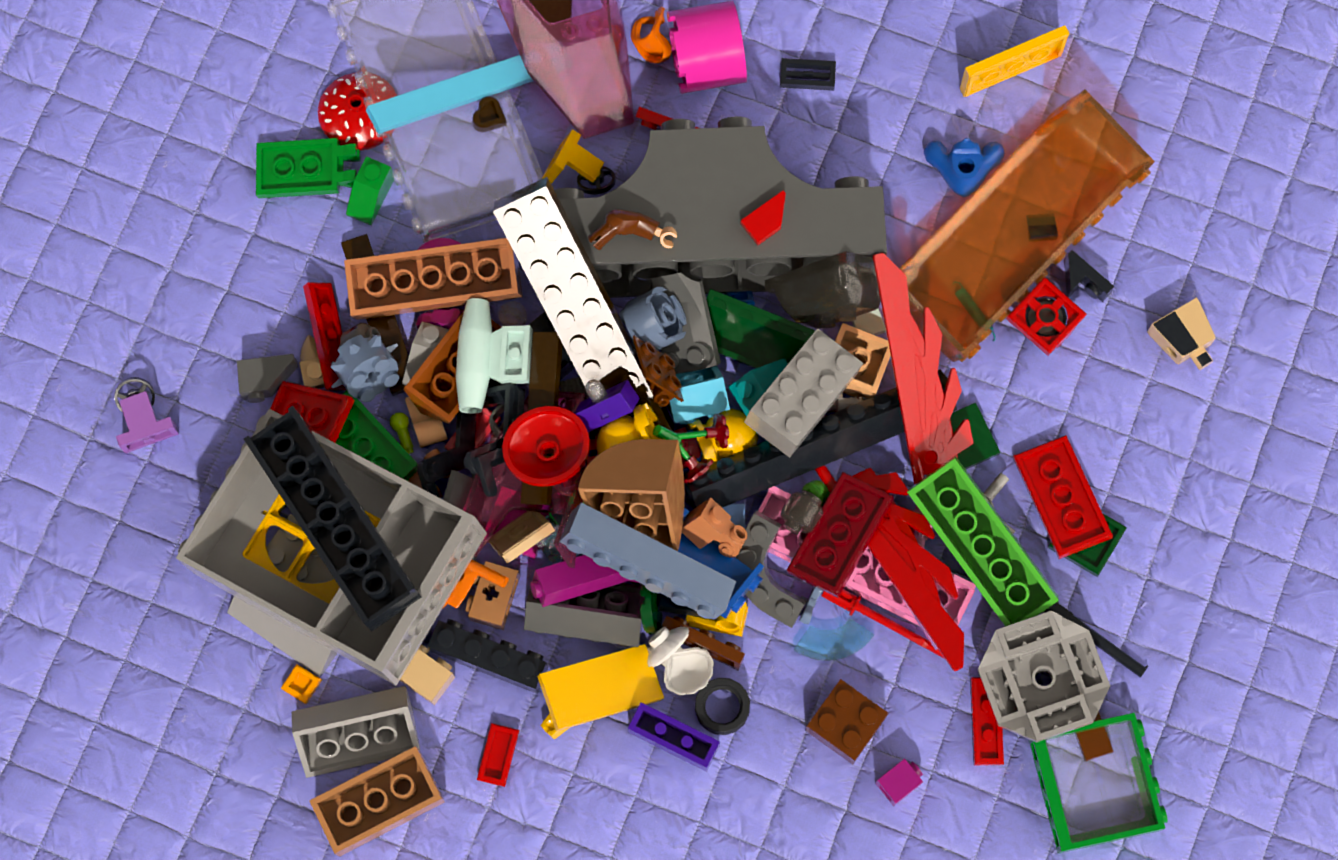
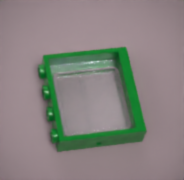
(1100, 797)

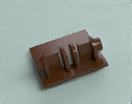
(659, 372)

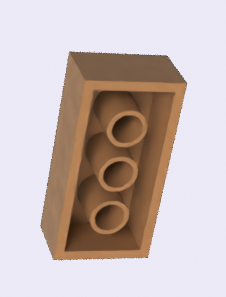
(377, 801)

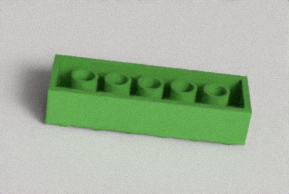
(982, 543)

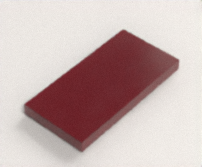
(841, 534)

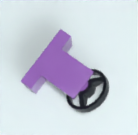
(140, 418)

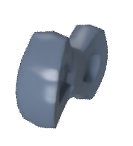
(810, 604)

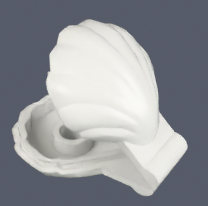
(684, 668)

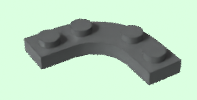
(769, 595)

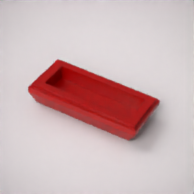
(498, 755)

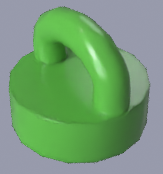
(818, 489)

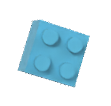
(702, 394)

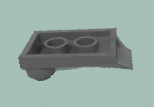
(698, 347)

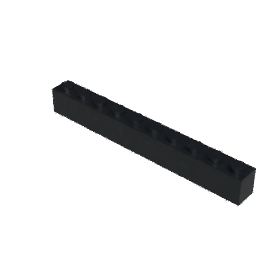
(830, 440)

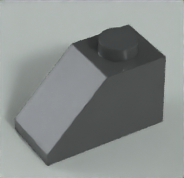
(263, 376)

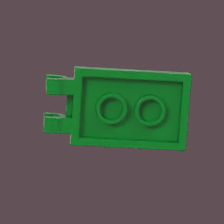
(303, 167)

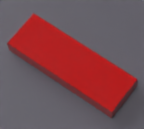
(985, 730)

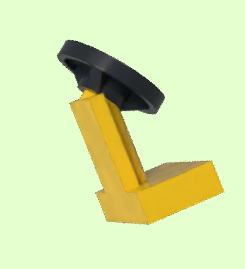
(582, 161)

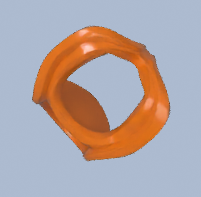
(654, 46)

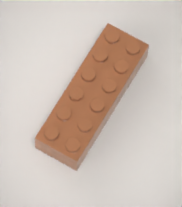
(432, 278)

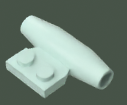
(488, 354)

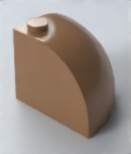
(639, 487)

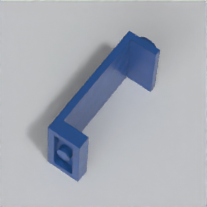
(731, 567)

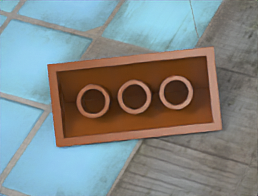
(434, 384)

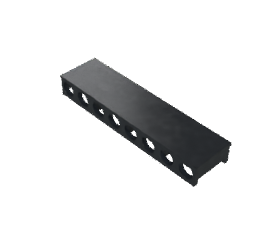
(333, 519)

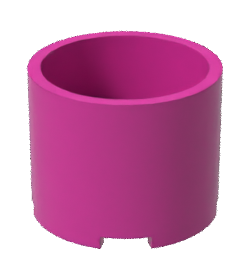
(707, 46)

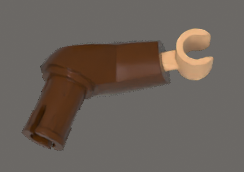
(630, 222)

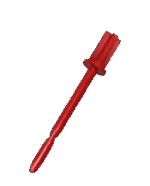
(852, 602)

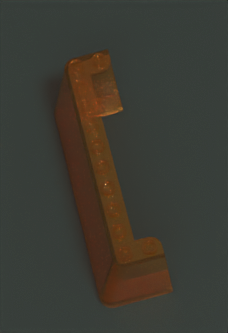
(984, 250)

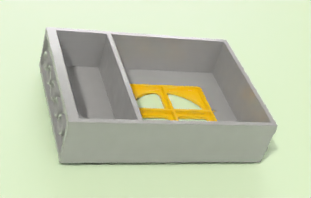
(421, 530)

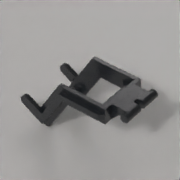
(464, 454)

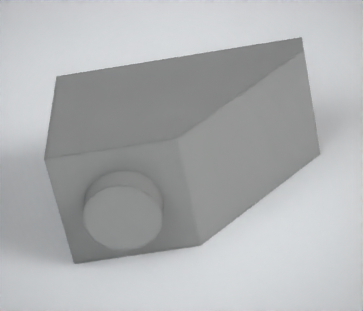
(424, 343)

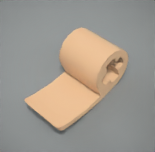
(426, 428)

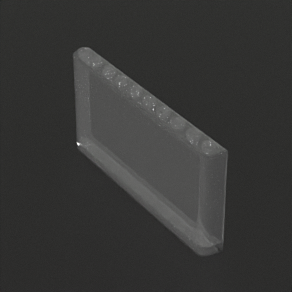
(439, 161)

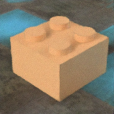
(871, 351)

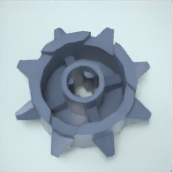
(365, 367)

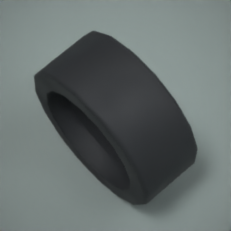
(736, 723)

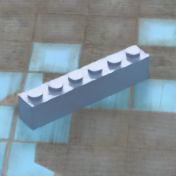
(647, 562)

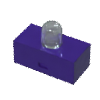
(606, 404)

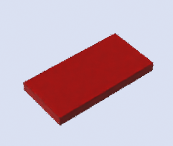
(1062, 497)

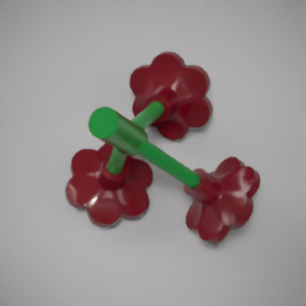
(689, 446)

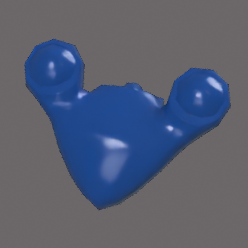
(965, 165)

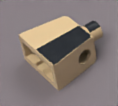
(1185, 334)

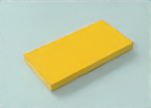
(1014, 61)
(600, 687)

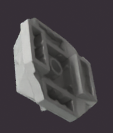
(1049, 646)

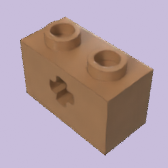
(493, 612)

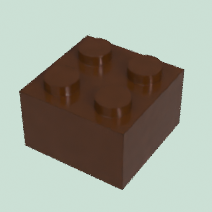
(846, 721)

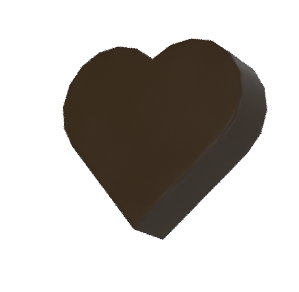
(489, 115)

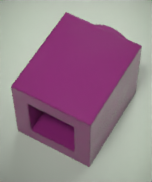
(900, 781)

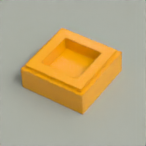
(301, 684)

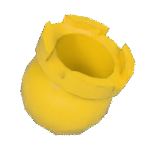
(627, 428)
(739, 439)

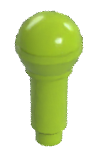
(399, 423)

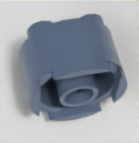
(654, 318)

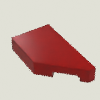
(766, 219)

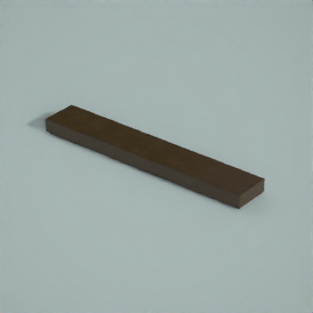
(386, 325)
(543, 392)

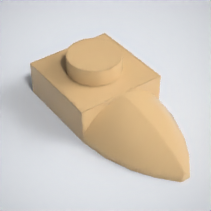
(310, 364)

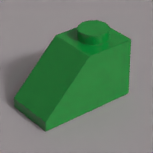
(369, 190)

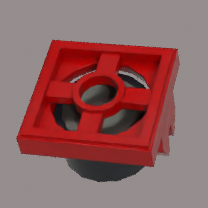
(1044, 318)

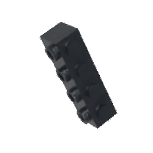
(487, 656)

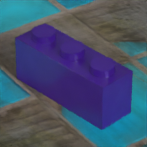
(673, 736)

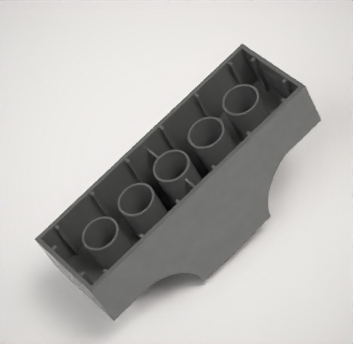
(703, 188)

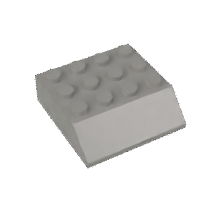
(306, 651)

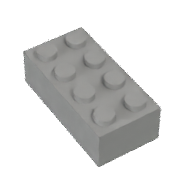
(803, 392)

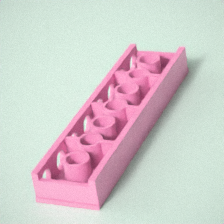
(868, 576)

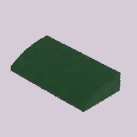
(752, 333)

